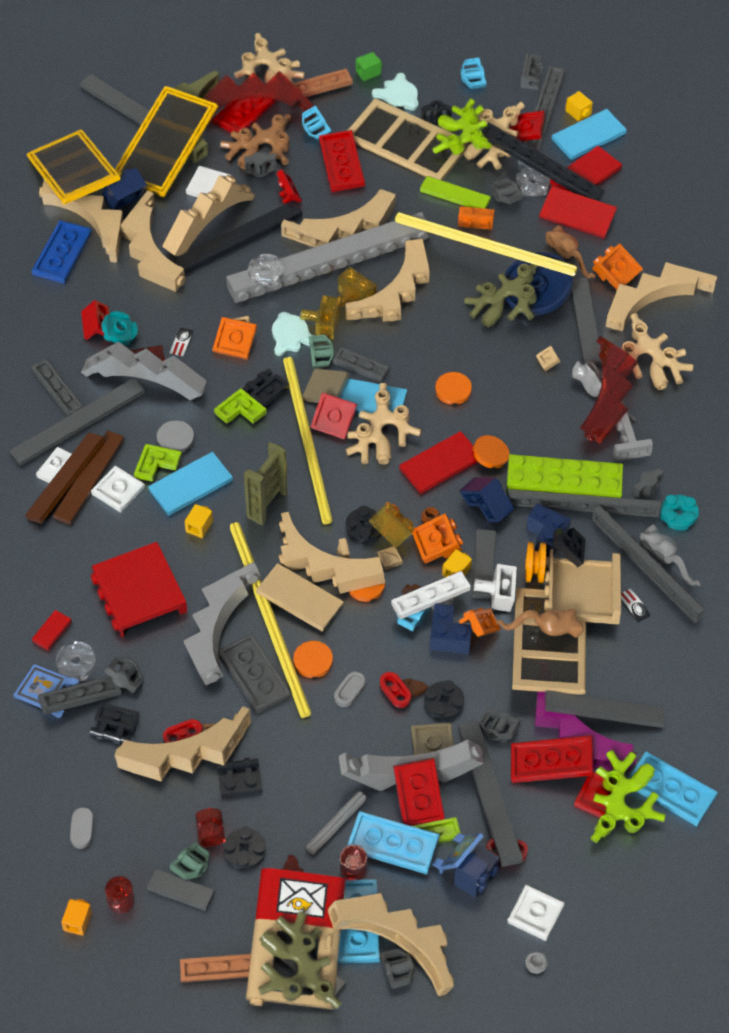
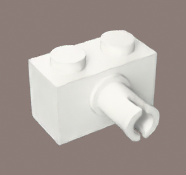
(501, 587)

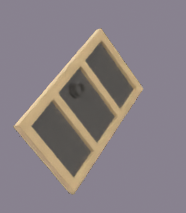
(403, 140)
(545, 660)

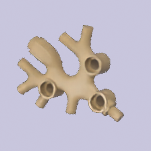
(264, 56)
(509, 119)
(661, 358)
(373, 433)

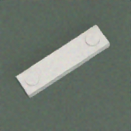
(430, 595)

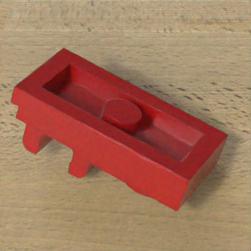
(290, 190)

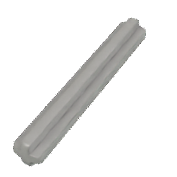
(335, 823)

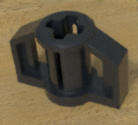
(435, 113)

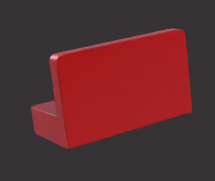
(92, 318)

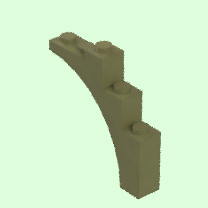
(200, 89)

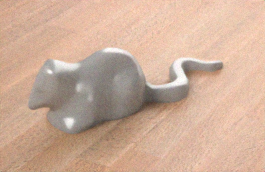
(591, 379)
(664, 550)

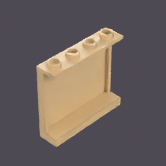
(588, 589)

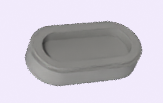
(349, 689)
(81, 828)

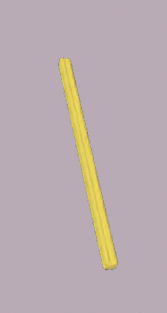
(486, 244)
(307, 441)

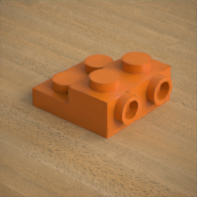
(616, 266)
(437, 538)

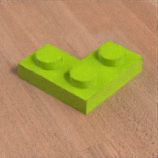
(240, 403)
(155, 457)

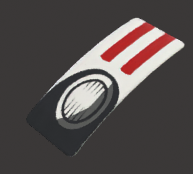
(181, 341)
(635, 605)

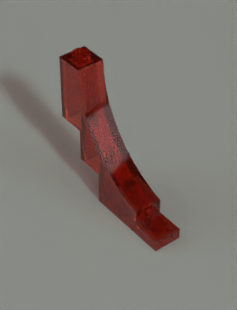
(277, 88)
(608, 407)

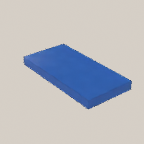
(62, 251)

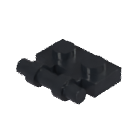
(269, 390)
(114, 717)
(240, 783)

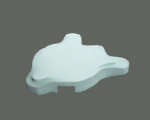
(398, 93)
(290, 333)

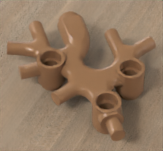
(274, 136)

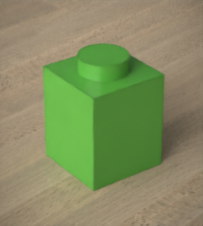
(368, 66)

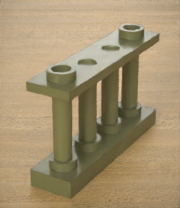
(265, 483)

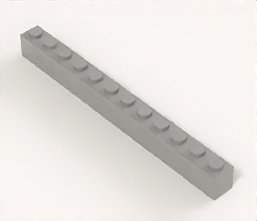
(329, 257)

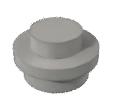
(536, 962)

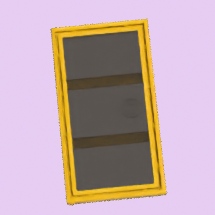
(167, 138)
(73, 166)

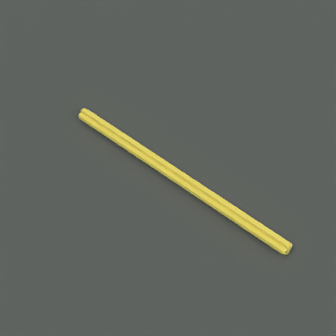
(272, 626)

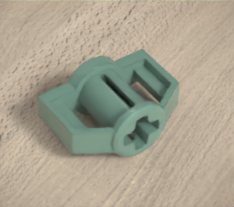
(320, 351)
(191, 862)

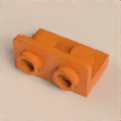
(476, 218)
(482, 621)

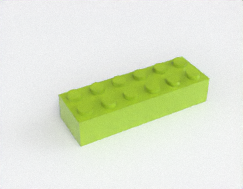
(564, 476)

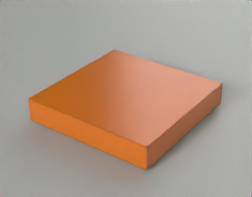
(234, 338)

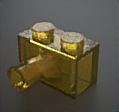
(354, 286)
(326, 317)
(392, 524)

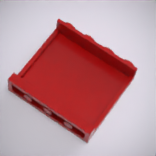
(137, 587)

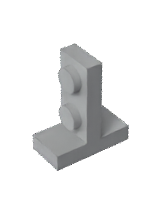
(629, 446)

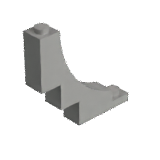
(172, 372)
(223, 599)
(379, 773)

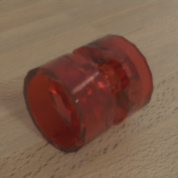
(210, 828)
(353, 862)
(119, 894)

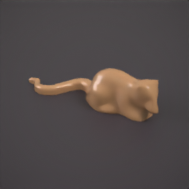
(566, 247)
(550, 622)

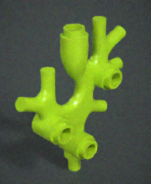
(467, 123)
(615, 804)

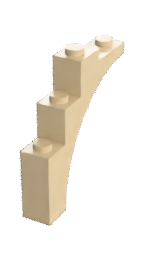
(206, 207)
(401, 289)
(345, 572)
(424, 944)

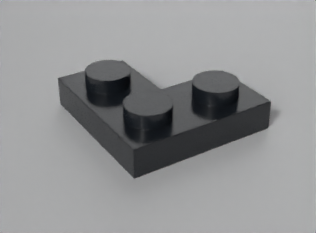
(570, 544)

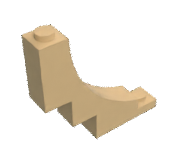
(93, 210)
(322, 231)
(153, 263)
(673, 281)
(212, 745)

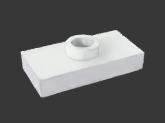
(53, 465)

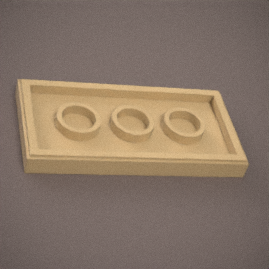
(299, 597)

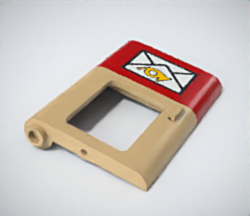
(285, 895)

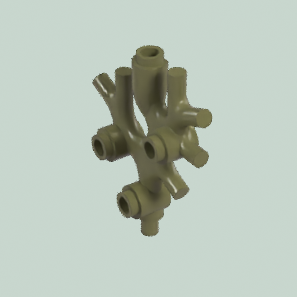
(518, 287)
(299, 952)

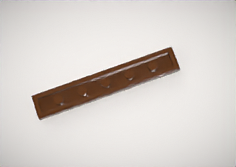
(64, 478)
(88, 478)

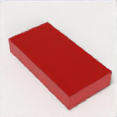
(51, 630)

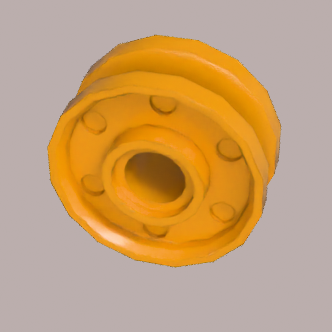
(535, 562)

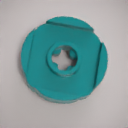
(112, 333)
(679, 502)

